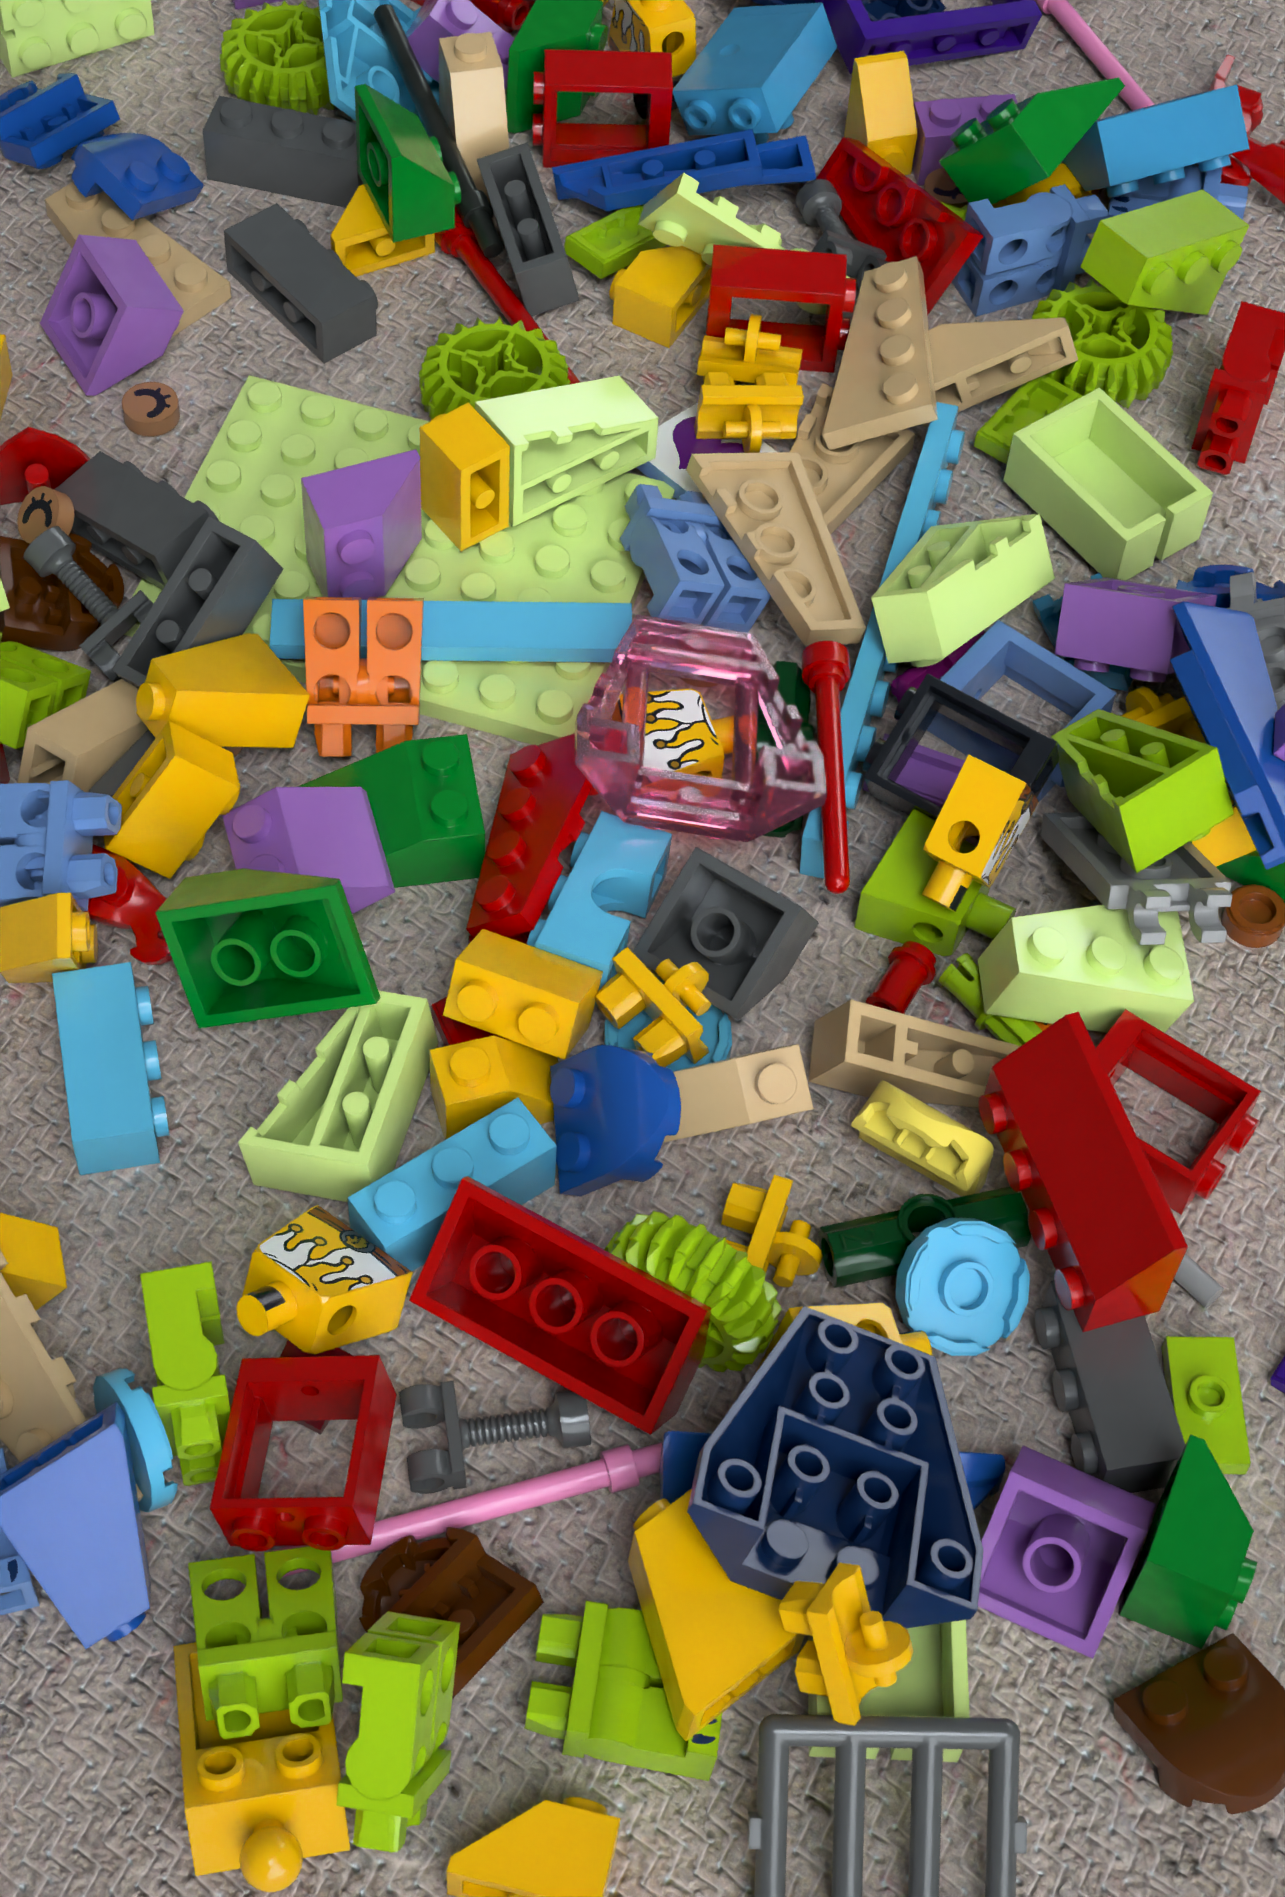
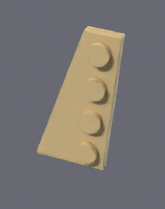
(189, 279)
(886, 361)
(848, 473)
(784, 537)
(34, 1390)

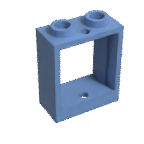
(1040, 671)

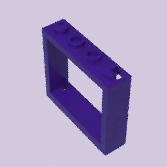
(932, 36)

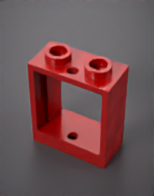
(602, 73)
(785, 277)
(1194, 1081)
(303, 1391)

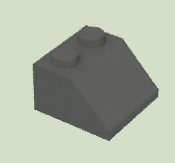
(731, 928)

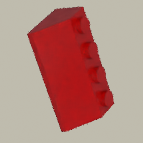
(1082, 1177)
(563, 1307)

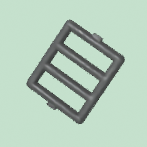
(927, 1738)

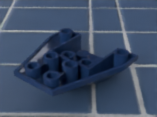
(843, 1460)

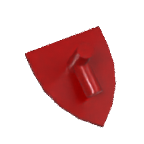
(36, 460)

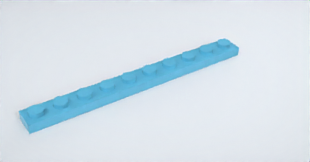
(867, 690)

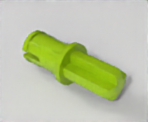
(966, 987)

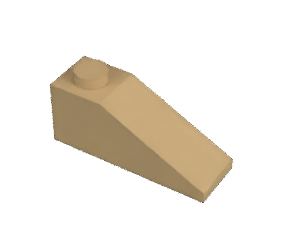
(995, 356)
(928, 1060)
(741, 1091)

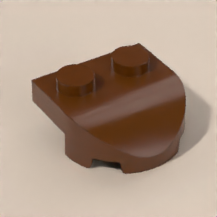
(43, 608)
(455, 1583)
(1212, 1727)

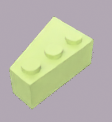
(569, 440)
(959, 585)
(1085, 965)
(351, 1104)

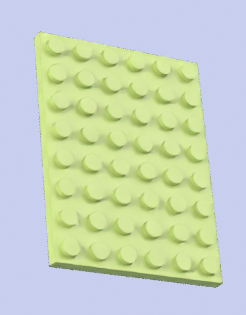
(558, 556)

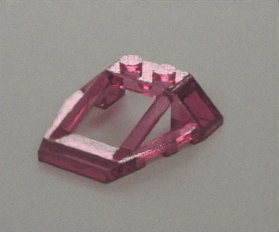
(758, 797)

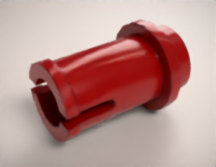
(908, 970)

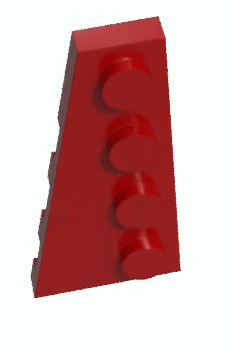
(899, 216)
(529, 830)

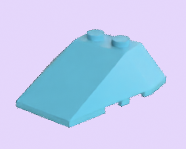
(359, 53)

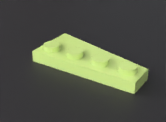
(689, 220)

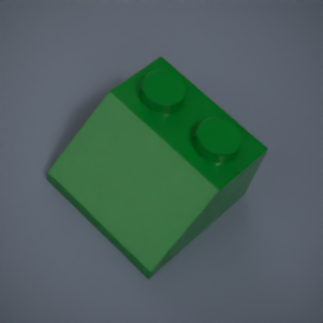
(554, 27)
(402, 168)
(1193, 1554)

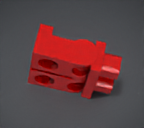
(1240, 388)

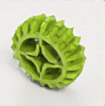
(277, 58)
(1116, 343)
(488, 364)
(710, 1272)

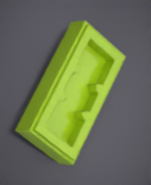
(611, 242)
(1023, 408)
(1208, 1396)

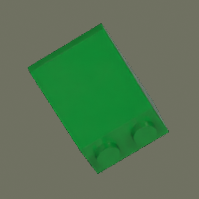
(1024, 140)
(422, 808)
(265, 946)

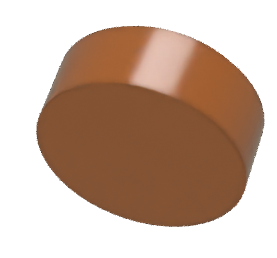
(1254, 916)

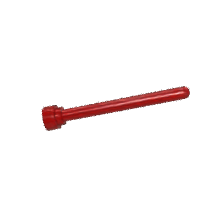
(463, 243)
(826, 673)

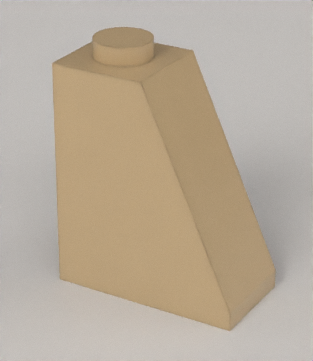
(473, 98)
(83, 738)

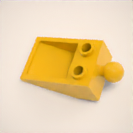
(256, 1797)

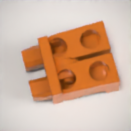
(358, 689)

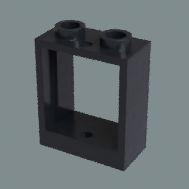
(915, 713)

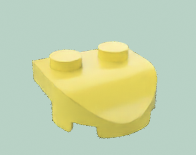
(925, 1139)

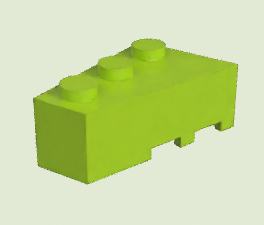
(1167, 253)

